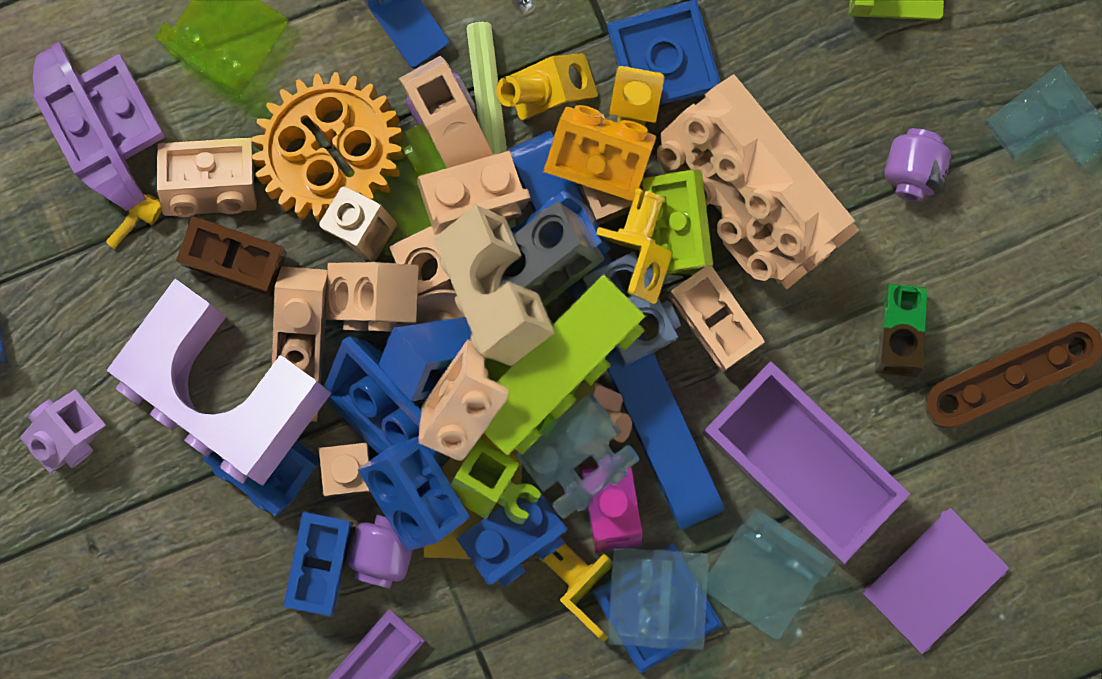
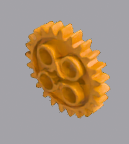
(362, 121)

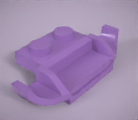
(96, 120)

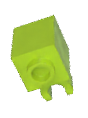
(487, 481)

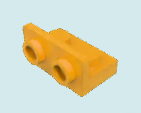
(600, 151)

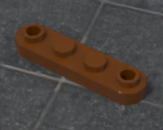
(1013, 375)

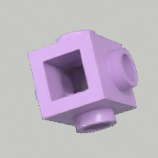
(62, 431)

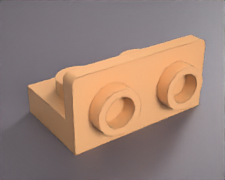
(206, 177)
(482, 182)
(460, 405)

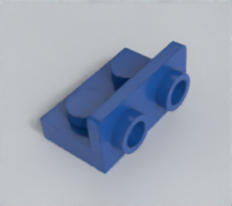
(501, 545)

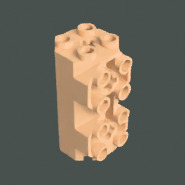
(768, 195)

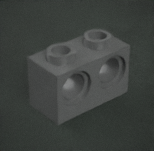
(554, 253)

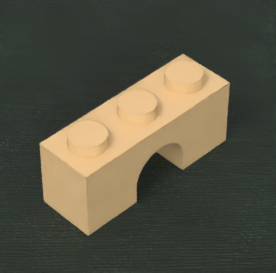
(503, 319)

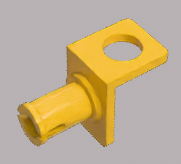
(546, 85)
(636, 95)
(638, 236)
(580, 579)

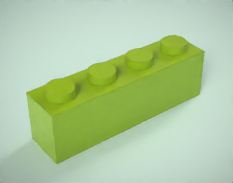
(576, 351)

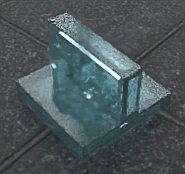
(658, 598)

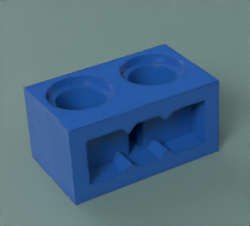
(413, 494)
(318, 564)

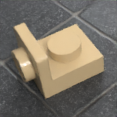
(359, 223)

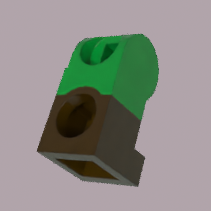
(902, 331)

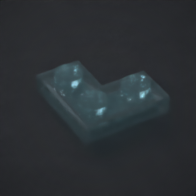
(1051, 106)

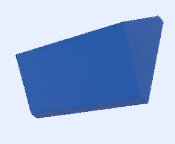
(371, 399)

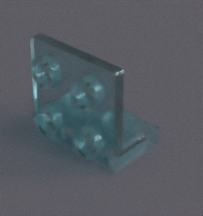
(766, 573)

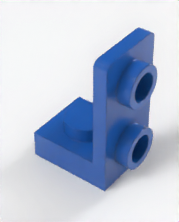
(409, 28)

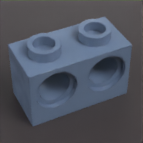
(662, 313)

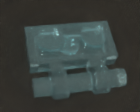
(568, 443)

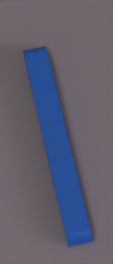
(641, 383)

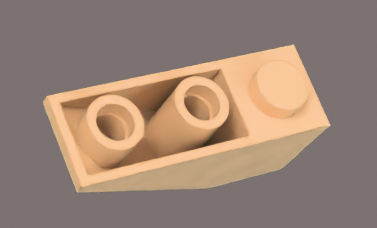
(445, 113)
(300, 319)

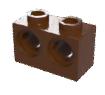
(231, 256)

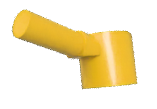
(146, 210)

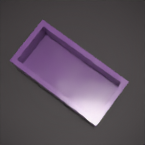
(806, 463)

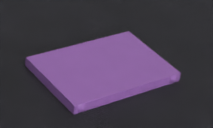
(935, 580)

